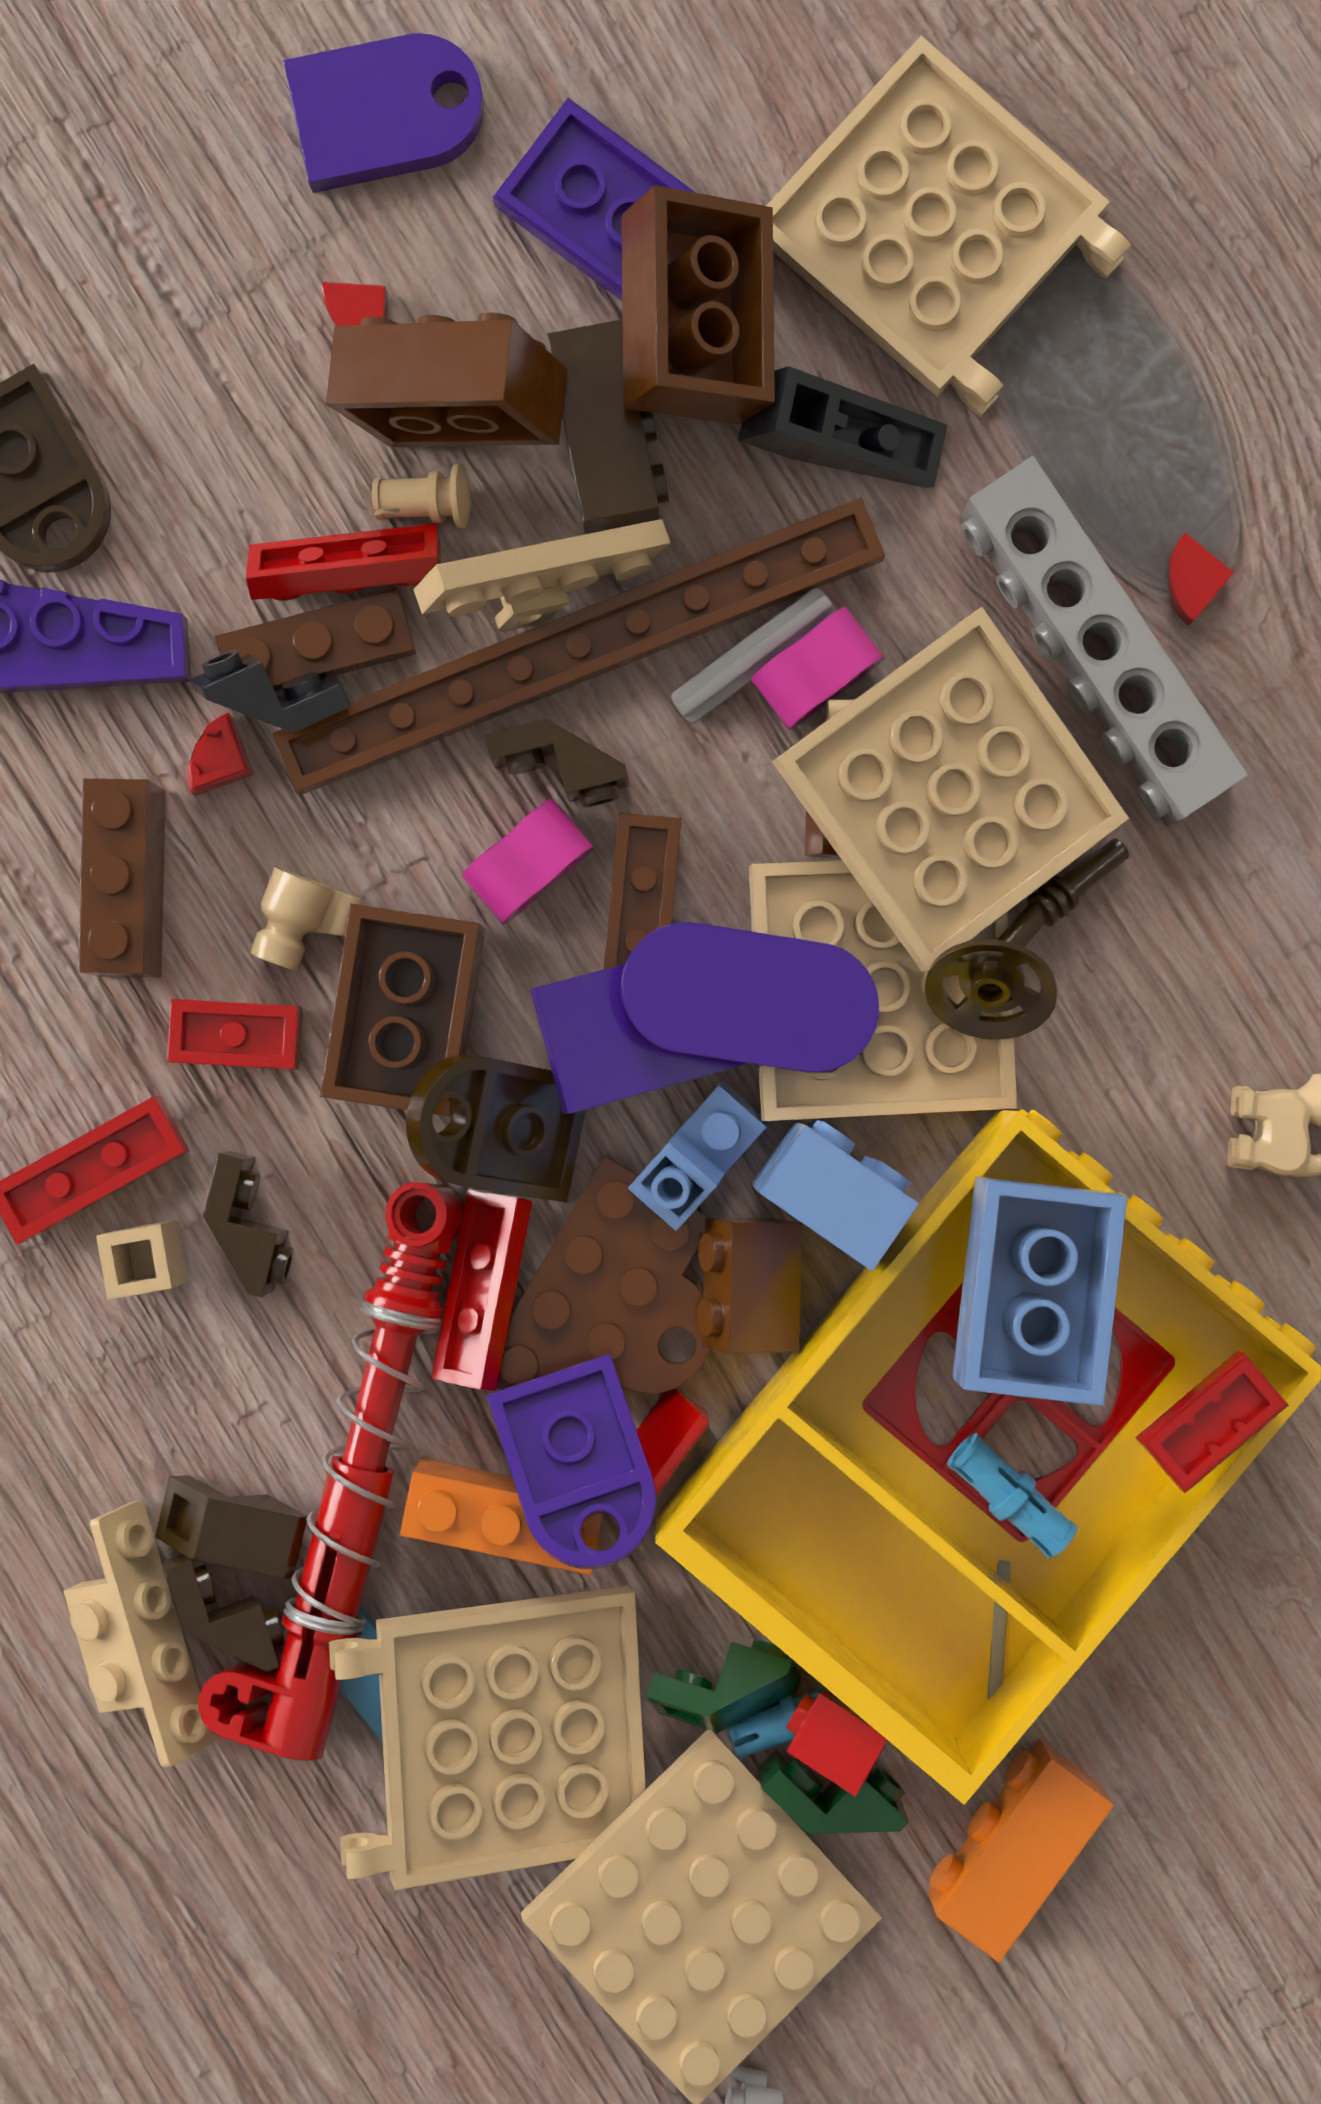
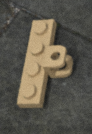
(537, 576)

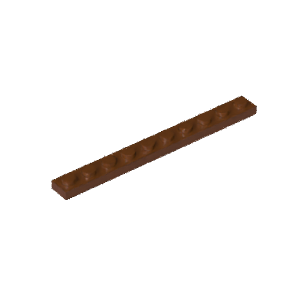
(581, 646)

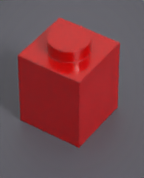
(834, 1741)

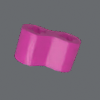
(817, 668)
(527, 861)

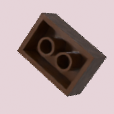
(697, 306)
(447, 382)
(400, 1004)

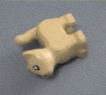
(1281, 1129)

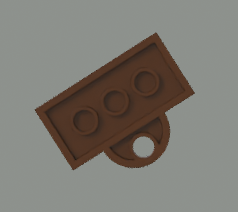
(609, 1290)

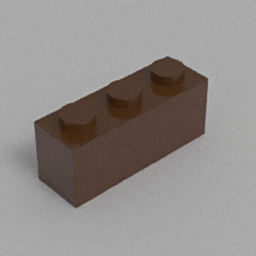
(121, 878)

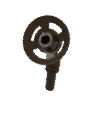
(993, 974)

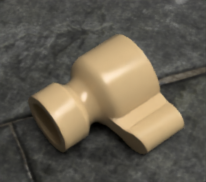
(294, 908)

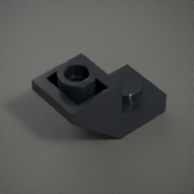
(246, 688)

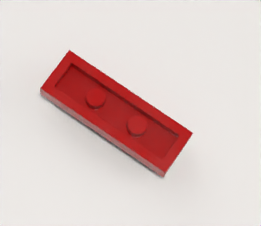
(342, 562)
(89, 1169)
(481, 1290)

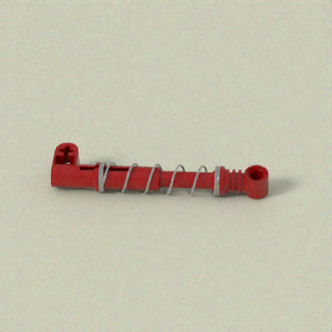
(350, 1504)

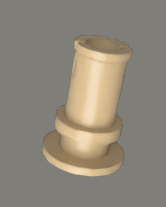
(425, 497)

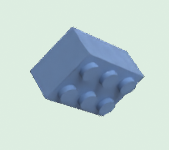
(839, 1198)
(1039, 1291)

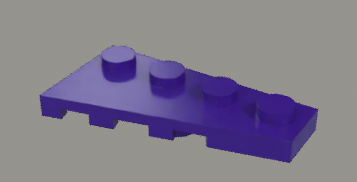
(86, 643)

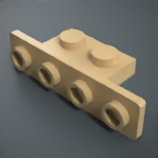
(135, 1638)

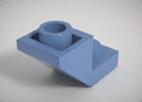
(698, 1155)

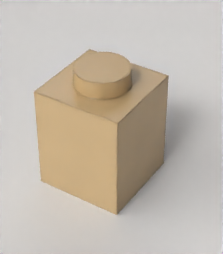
(142, 1259)

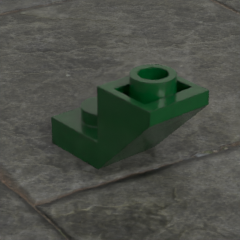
(746, 1685)
(834, 1810)

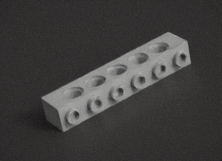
(1030, 502)

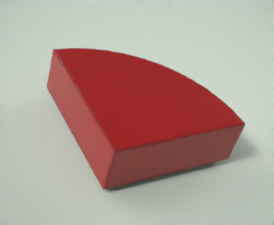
(353, 302)
(1193, 578)
(218, 757)

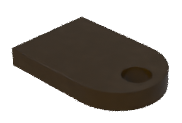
(45, 478)
(502, 1128)

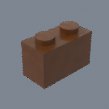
(750, 1285)

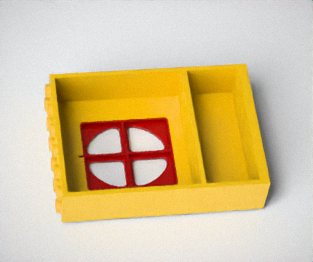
(881, 1562)

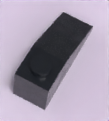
(846, 430)

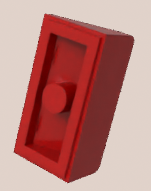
(670, 1433)

